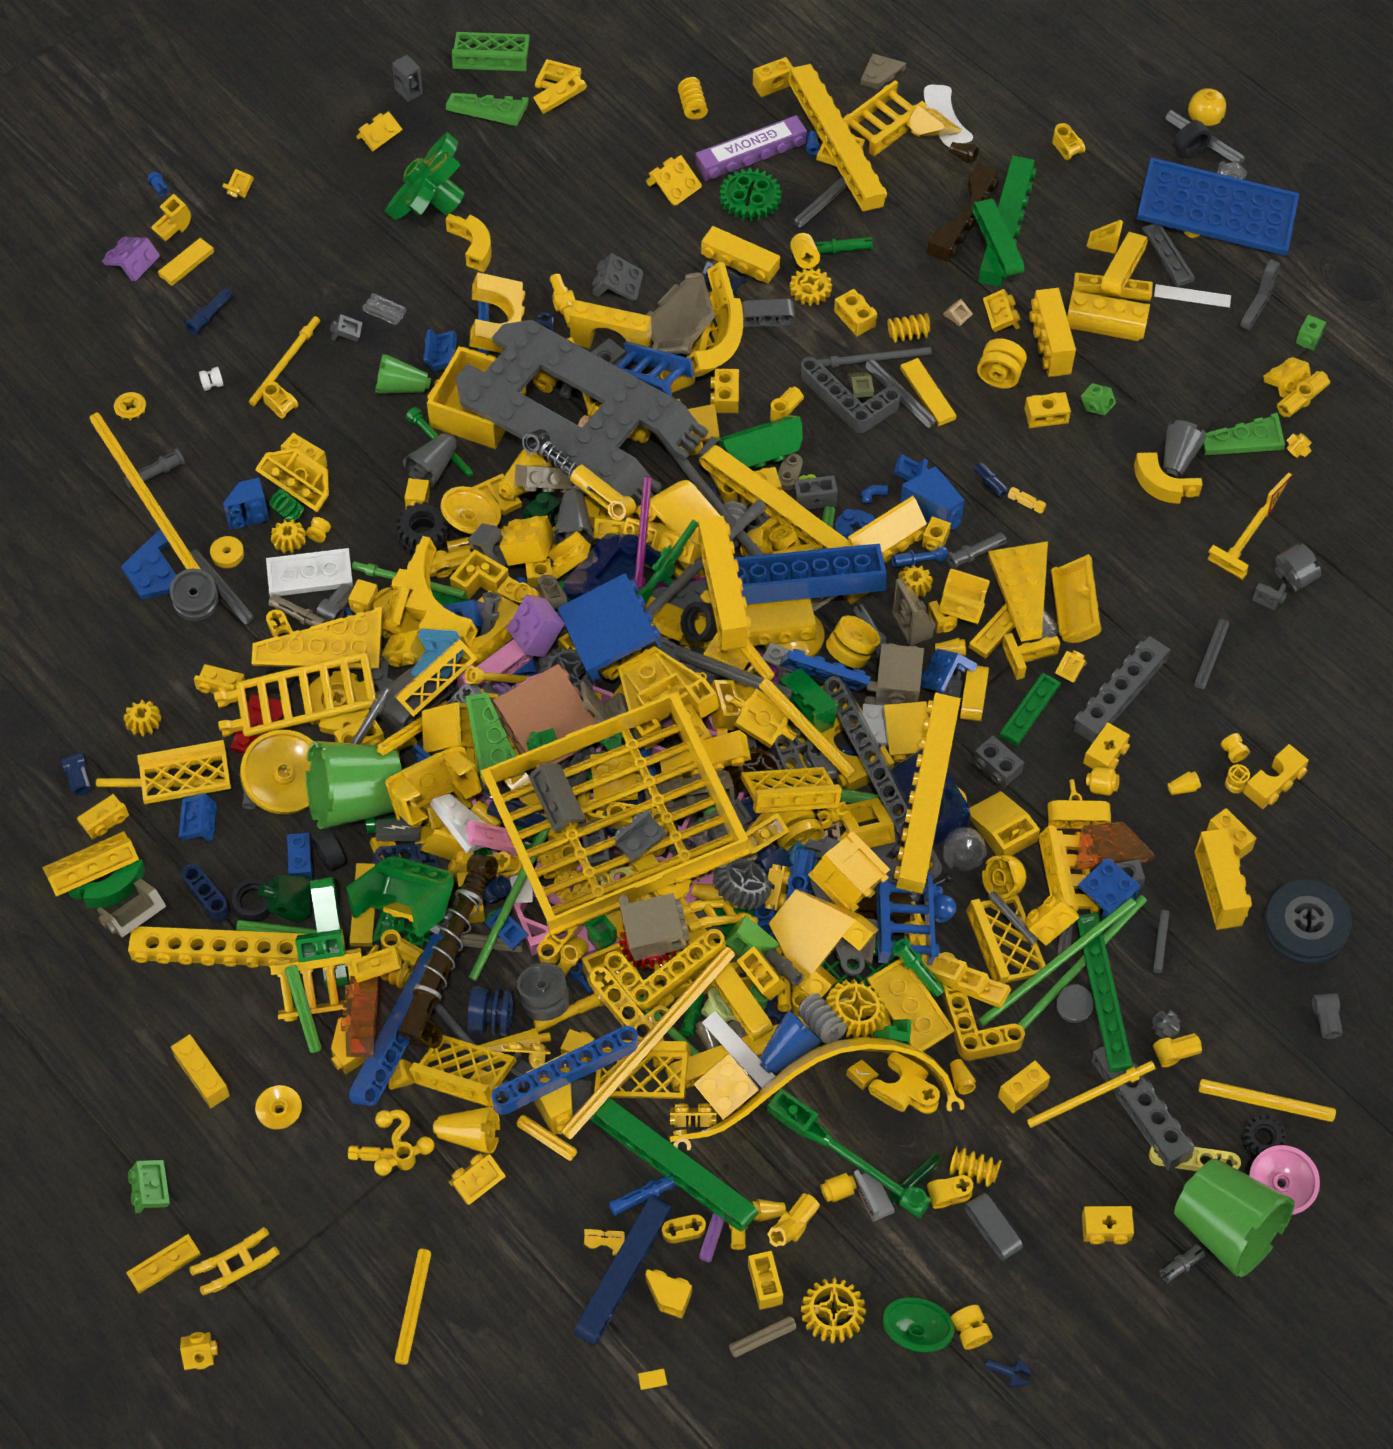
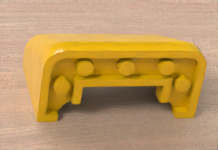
(678, 507)

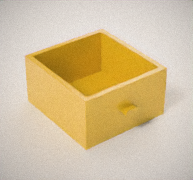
(449, 415)

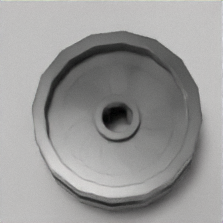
(194, 594)
(543, 991)

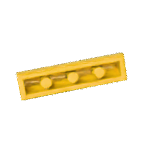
(1133, 289)

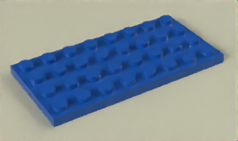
(1218, 206)

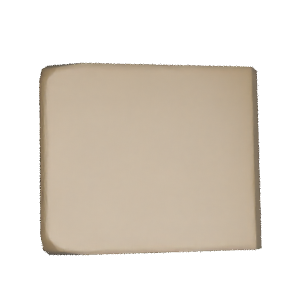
(958, 312)

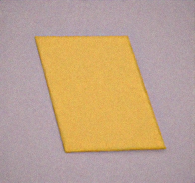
(652, 1379)

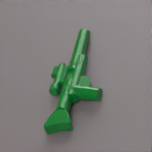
(667, 560)

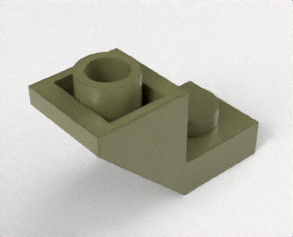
(860, 384)

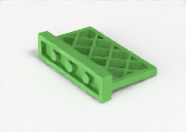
(490, 59)

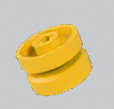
(1001, 363)
(853, 641)
(801, 827)

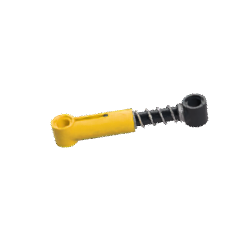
(581, 476)

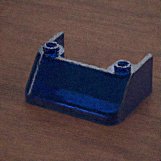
(584, 576)

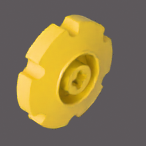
(334, 723)

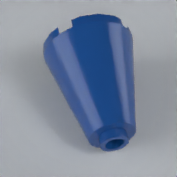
(787, 1044)

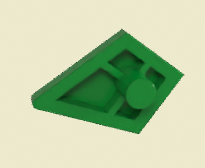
(388, 922)

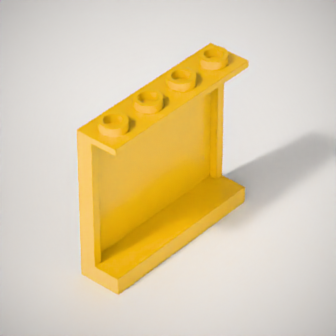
(781, 622)

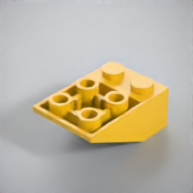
(1004, 824)

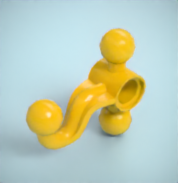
(423, 1146)

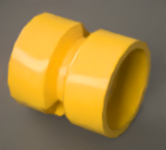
(784, 537)
(970, 1324)

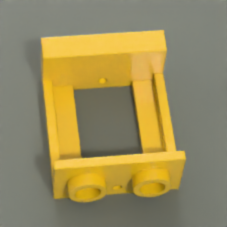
(872, 834)

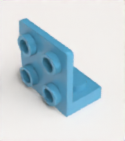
(435, 644)

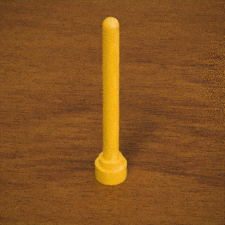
(476, 675)

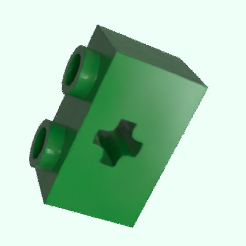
(320, 945)

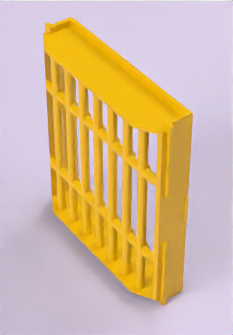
(589, 735)

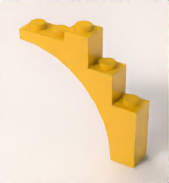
(421, 602)

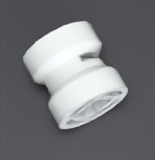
(215, 378)

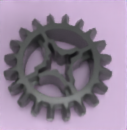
(572, 664)
(743, 883)

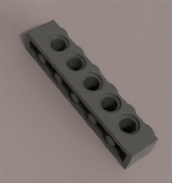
(1148, 650)
(1170, 1153)

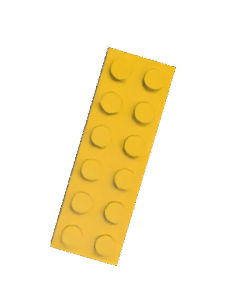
(723, 582)

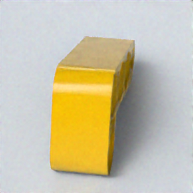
(616, 807)
(624, 1001)

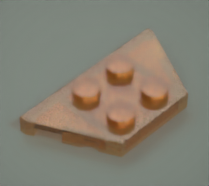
(1112, 842)

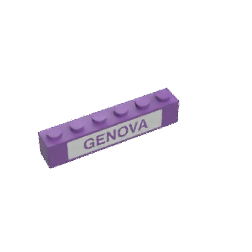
(751, 148)

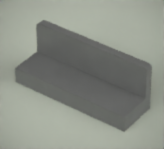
(556, 796)

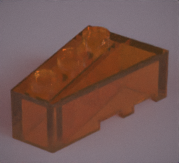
(360, 1017)

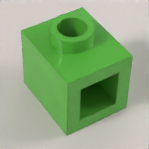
(1310, 332)

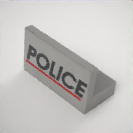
(873, 1196)

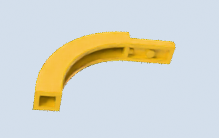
(730, 324)

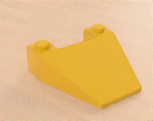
(658, 675)
(811, 930)

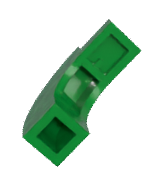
(111, 890)

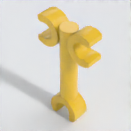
(833, 814)

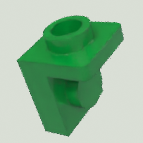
(541, 738)
(899, 1031)

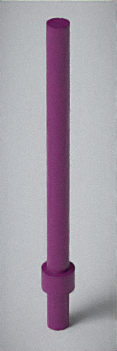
(642, 537)

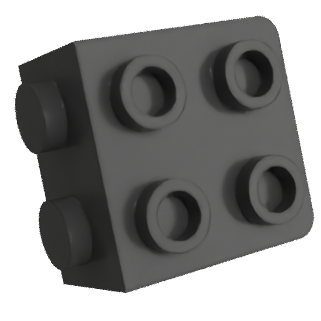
(617, 276)

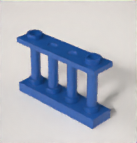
(660, 360)
(886, 927)

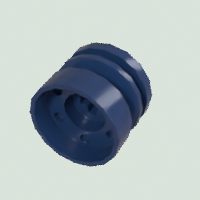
(490, 1011)

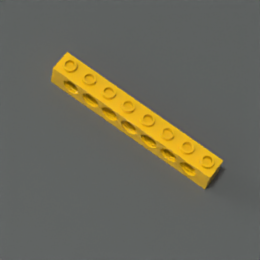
(211, 940)

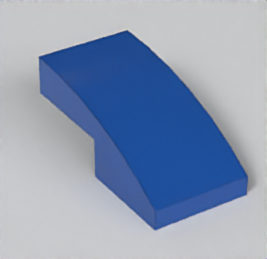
(511, 933)

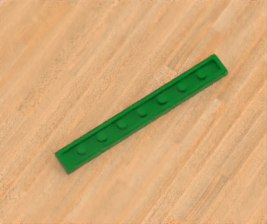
(1105, 996)

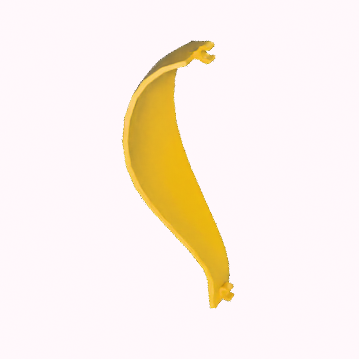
(815, 1056)

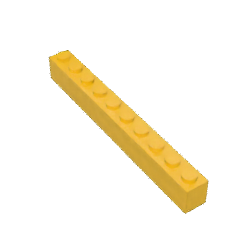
(837, 137)
(928, 793)

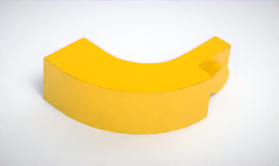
(472, 229)
(1160, 484)

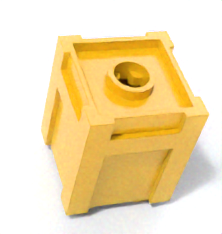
(849, 872)

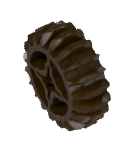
(759, 761)

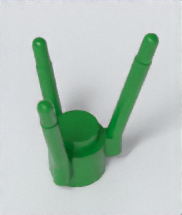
(611, 742)

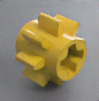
(1299, 445)

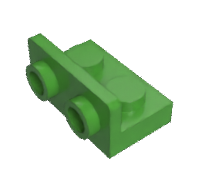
(148, 1185)

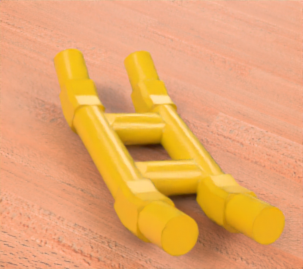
(711, 918)
(249, 1264)

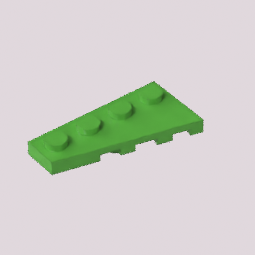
(487, 107)
(1249, 437)
(487, 733)

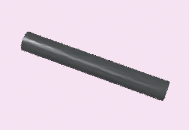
(1013, 918)
(1161, 941)

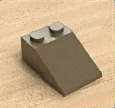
(911, 614)

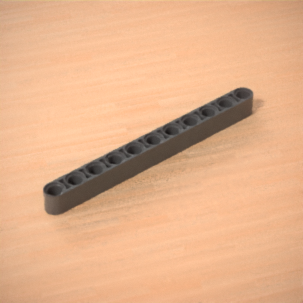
(880, 763)

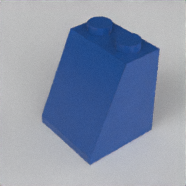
(935, 497)

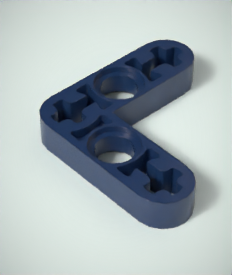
(413, 850)

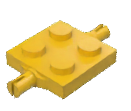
(762, 718)

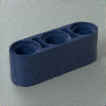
(203, 884)

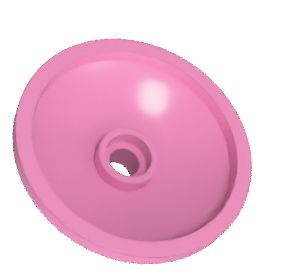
(1293, 1169)

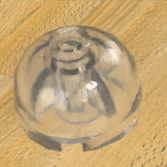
(964, 848)

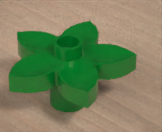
(429, 182)

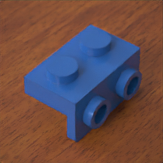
(439, 349)

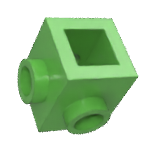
(1098, 399)

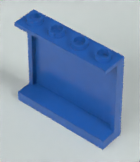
(608, 623)

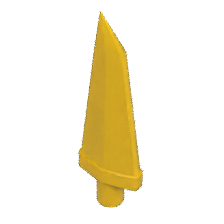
(524, 1038)

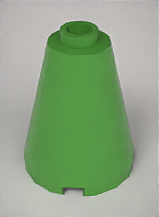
(400, 377)

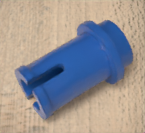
(812, 143)
(156, 180)

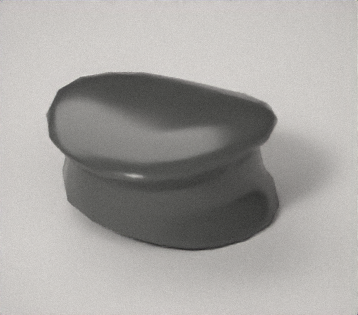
(1074, 1003)

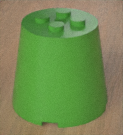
(348, 782)
(1233, 1214)

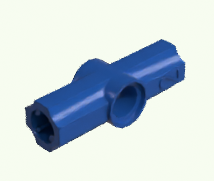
(802, 866)

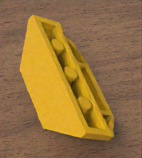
(297, 475)

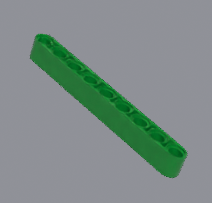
(672, 1161)

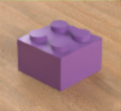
(535, 626)

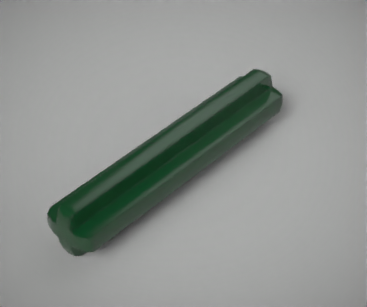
(918, 1175)

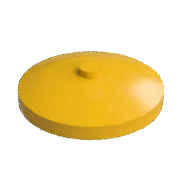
(276, 771)

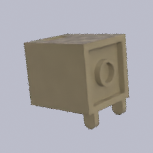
(897, 675)
(654, 925)

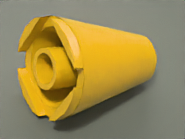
(506, 485)
(470, 1129)

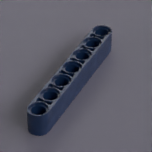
(623, 1270)

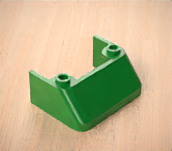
(407, 883)

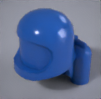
(943, 906)

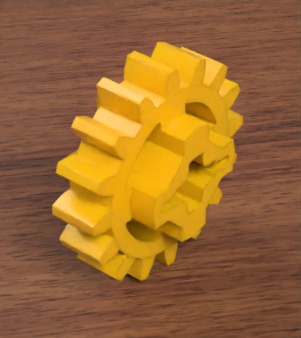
(810, 286)

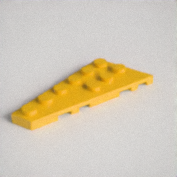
(1022, 583)
(325, 642)

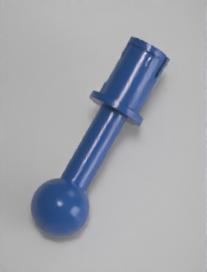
(911, 558)

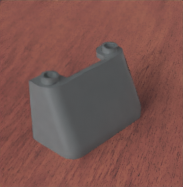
(397, 715)

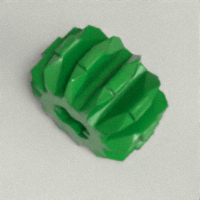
(286, 505)

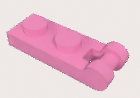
(489, 836)

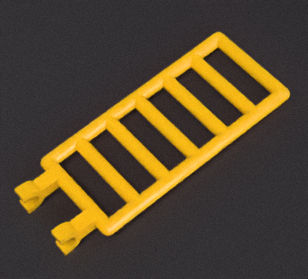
(224, 698)

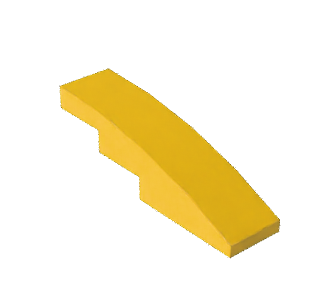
(968, 980)

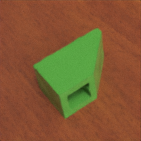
(748, 934)

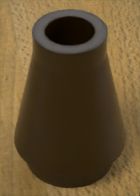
(965, 151)

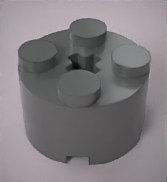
(1297, 567)

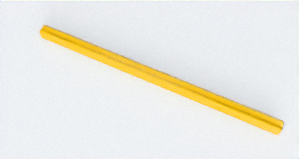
(143, 492)
(647, 1043)

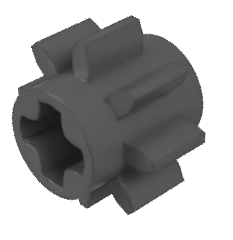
(1166, 1024)

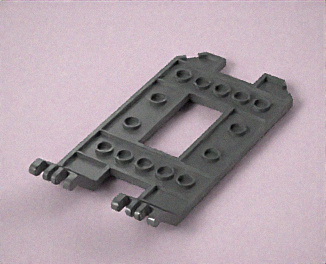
(596, 444)

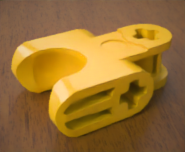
(910, 1088)

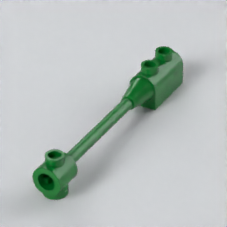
(805, 1123)

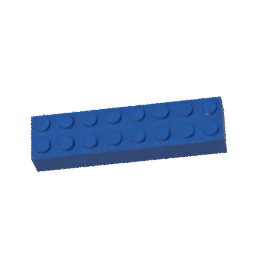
(812, 573)

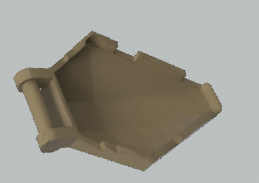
(682, 315)

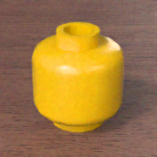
(1103, 781)

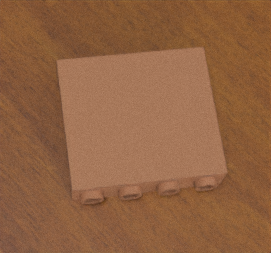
(541, 705)

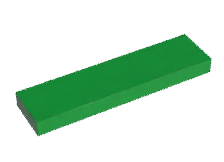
(1030, 709)

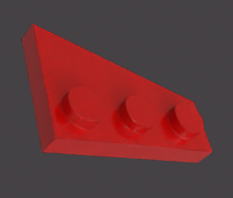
(242, 742)

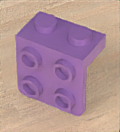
(133, 255)

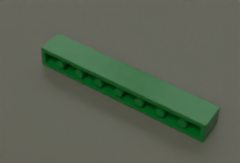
(1011, 209)

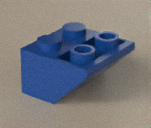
(246, 505)

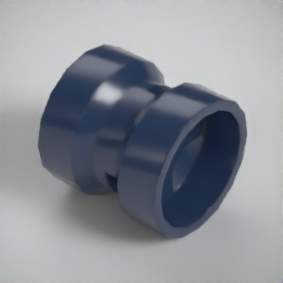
(496, 888)

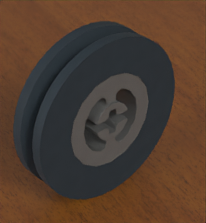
(1327, 914)

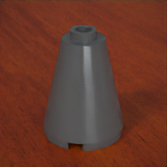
(1181, 447)
(431, 459)
(572, 517)

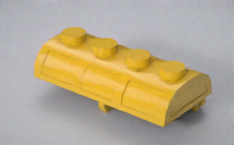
(1107, 316)
(1076, 600)

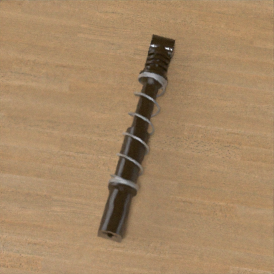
(416, 1025)

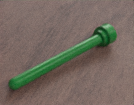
(416, 417)

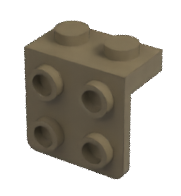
(602, 711)

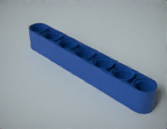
(559, 1079)

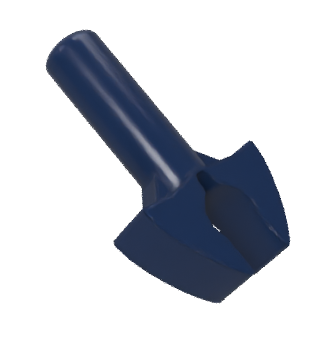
(1011, 1372)

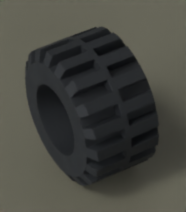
(422, 516)

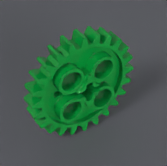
(763, 198)

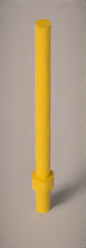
(305, 334)
(136, 782)
(1132, 1074)

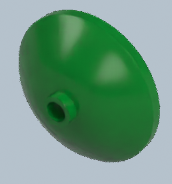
(918, 1324)

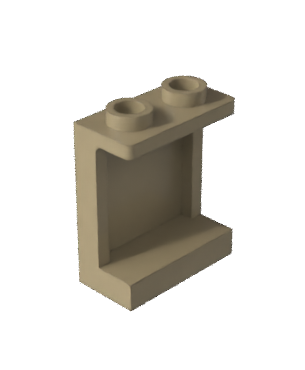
(133, 912)

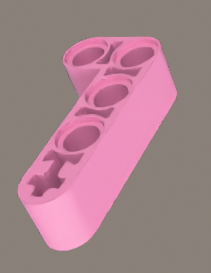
(504, 661)

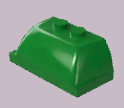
(764, 441)

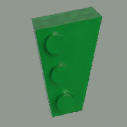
(811, 700)

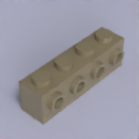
(543, 477)
(692, 797)

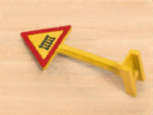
(1229, 560)

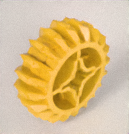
(861, 1000)
(824, 1310)

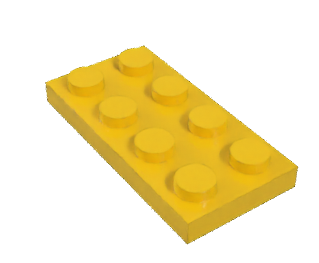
(909, 999)

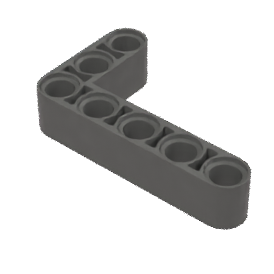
(855, 414)

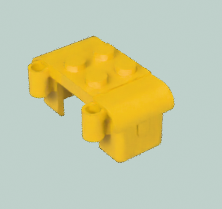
(430, 779)

